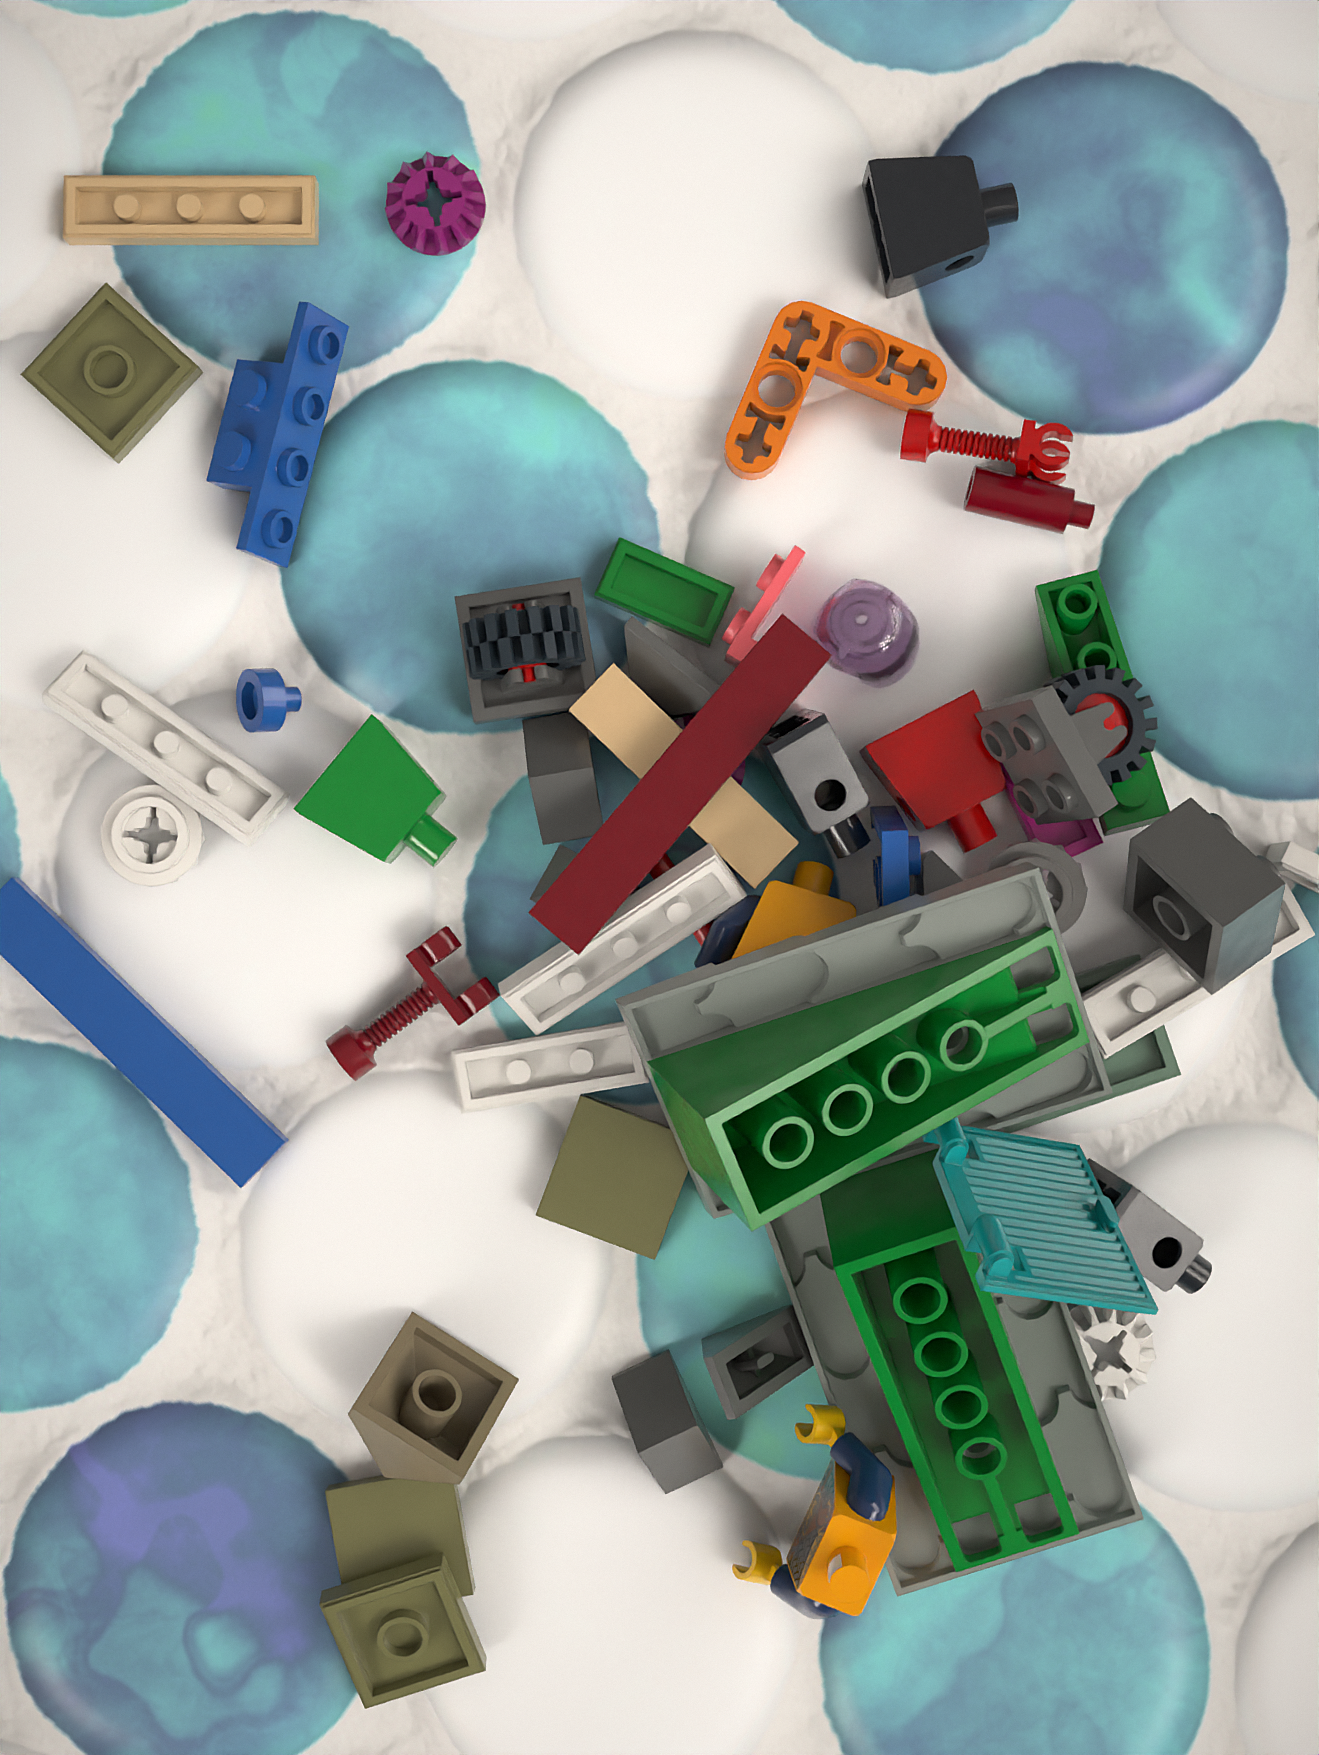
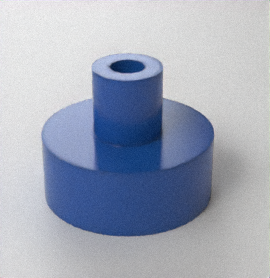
(265, 700)

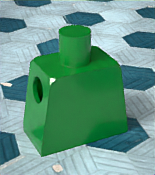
(379, 798)

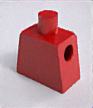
(941, 771)

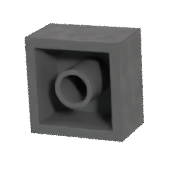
(1203, 894)

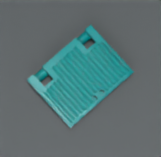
(1039, 1211)

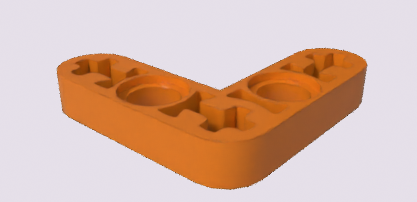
(824, 360)

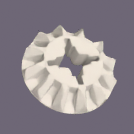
(135, 812)
(1133, 1345)

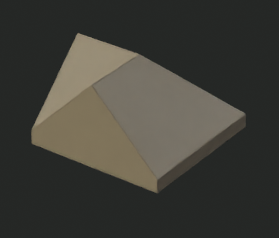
(429, 1405)

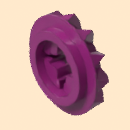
(459, 218)

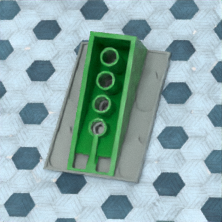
(866, 1040)
(951, 1386)

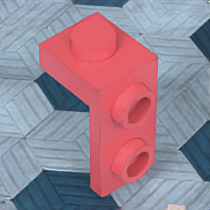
(746, 624)

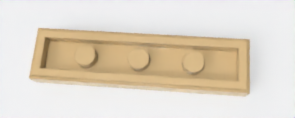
(191, 210)
(638, 736)

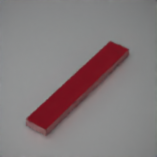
(680, 784)

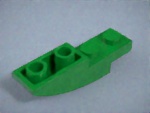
(1082, 634)

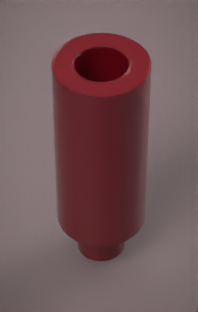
(1025, 501)

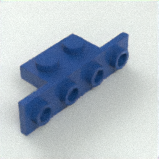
(275, 431)

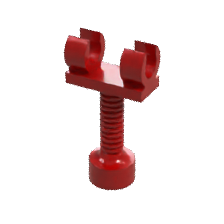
(1027, 452)

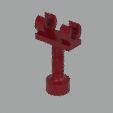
(356, 1048)

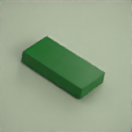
(664, 592)

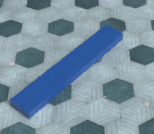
(134, 1036)

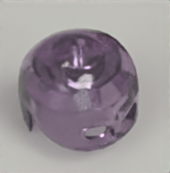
(873, 651)

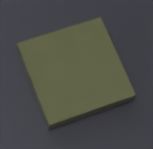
(112, 373)
(615, 1177)
(396, 1522)
(403, 1630)

